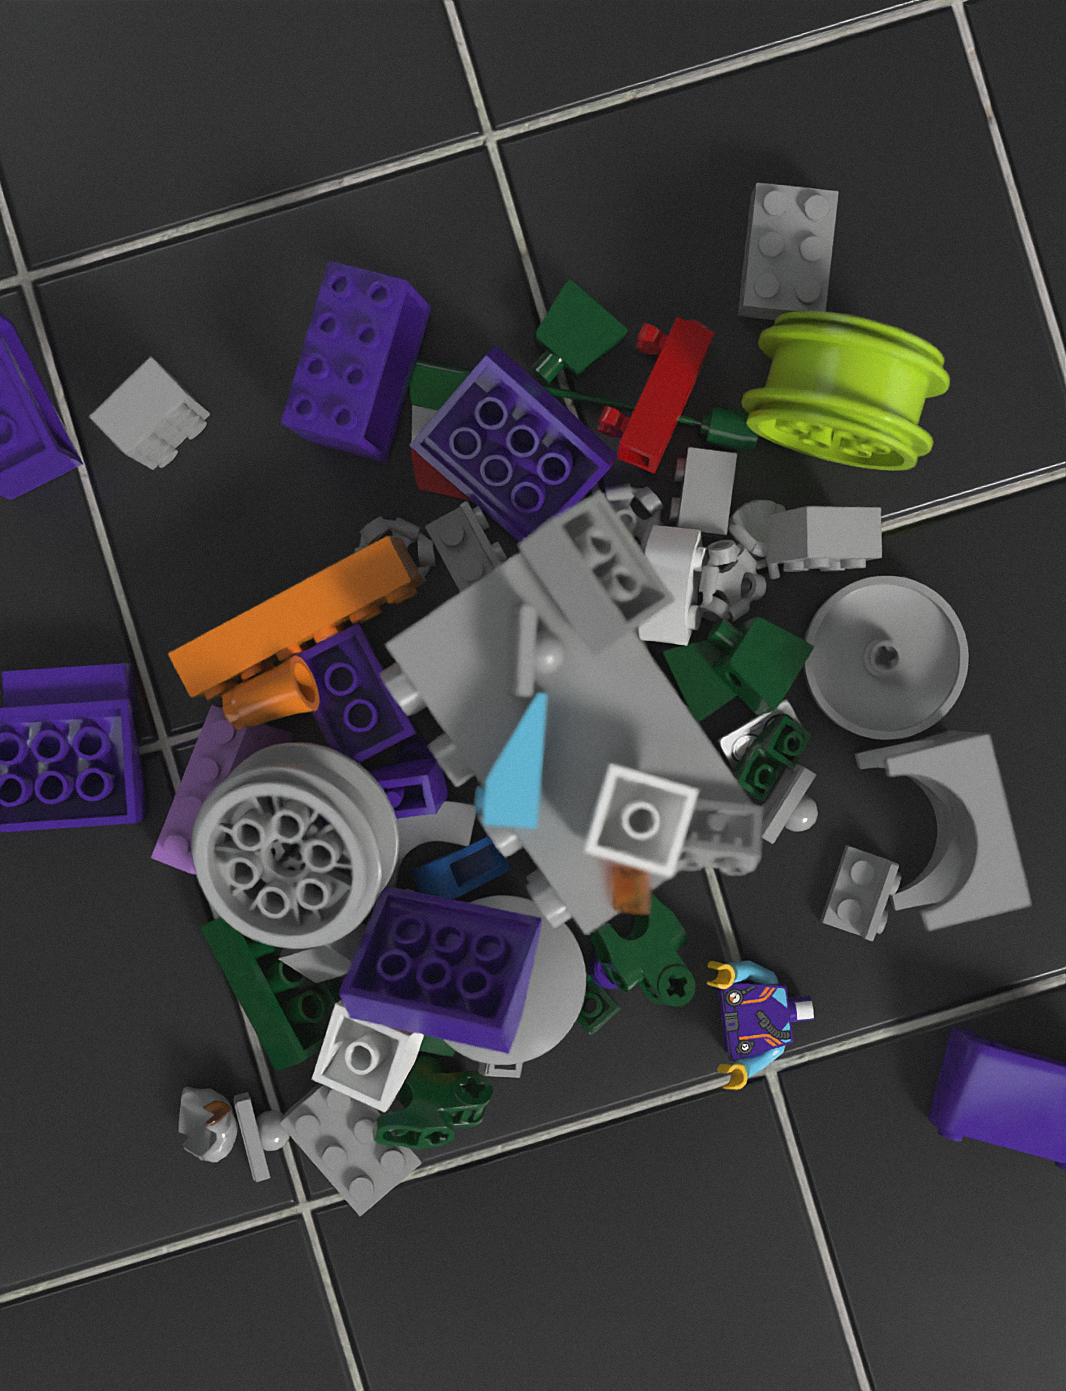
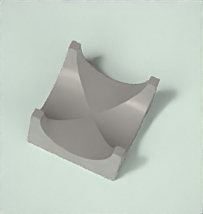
(975, 853)

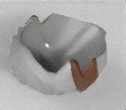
(207, 1123)

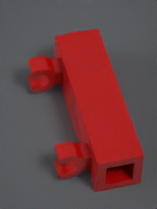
(664, 395)

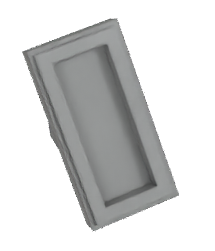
(530, 651)
(788, 804)
(259, 1134)

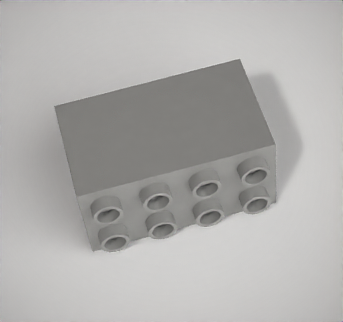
(596, 712)

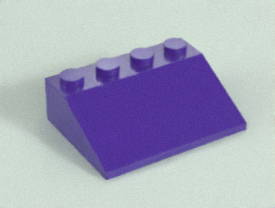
(513, 447)
(70, 766)
(443, 969)

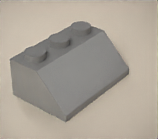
(596, 572)

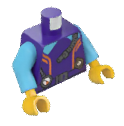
(754, 1017)

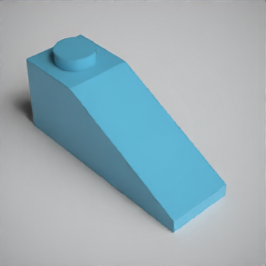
(514, 781)

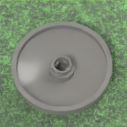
(886, 657)
(553, 990)

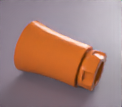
(272, 695)

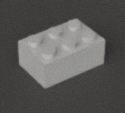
(787, 250)
(151, 415)
(340, 1142)

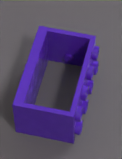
(357, 361)
(31, 431)

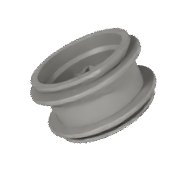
(256, 888)

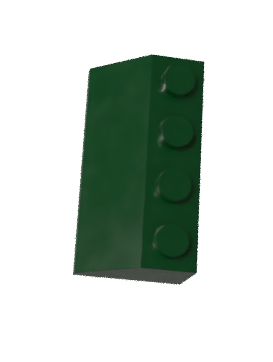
(281, 1003)

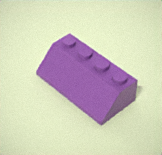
(212, 761)

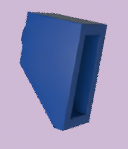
(461, 869)

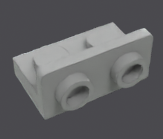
(464, 545)
(722, 837)
(861, 893)

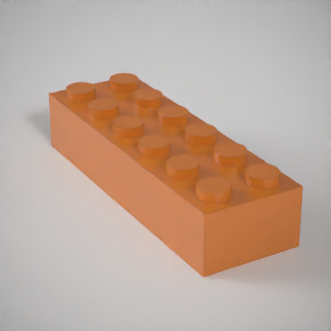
(297, 617)

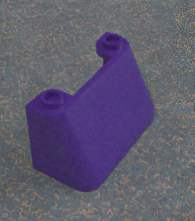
(1001, 1097)

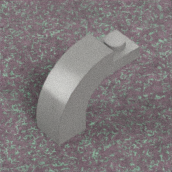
(451, 824)

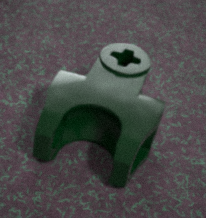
(647, 956)
(433, 1106)

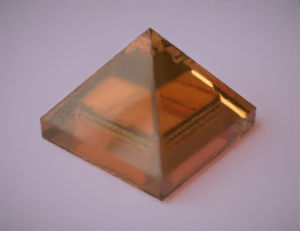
(631, 889)

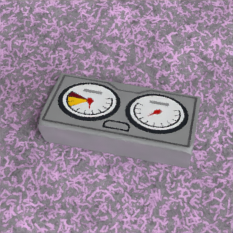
(738, 740)

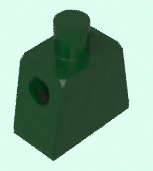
(575, 334)
(758, 661)
(696, 679)

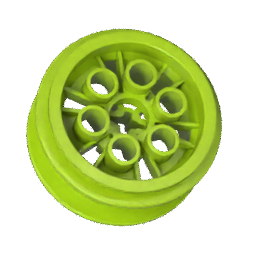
(846, 390)

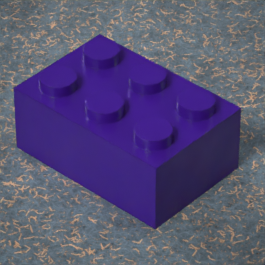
(354, 703)

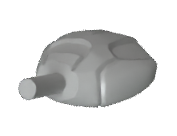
(749, 528)

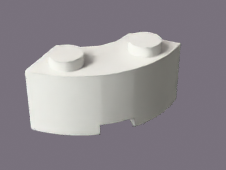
(678, 560)

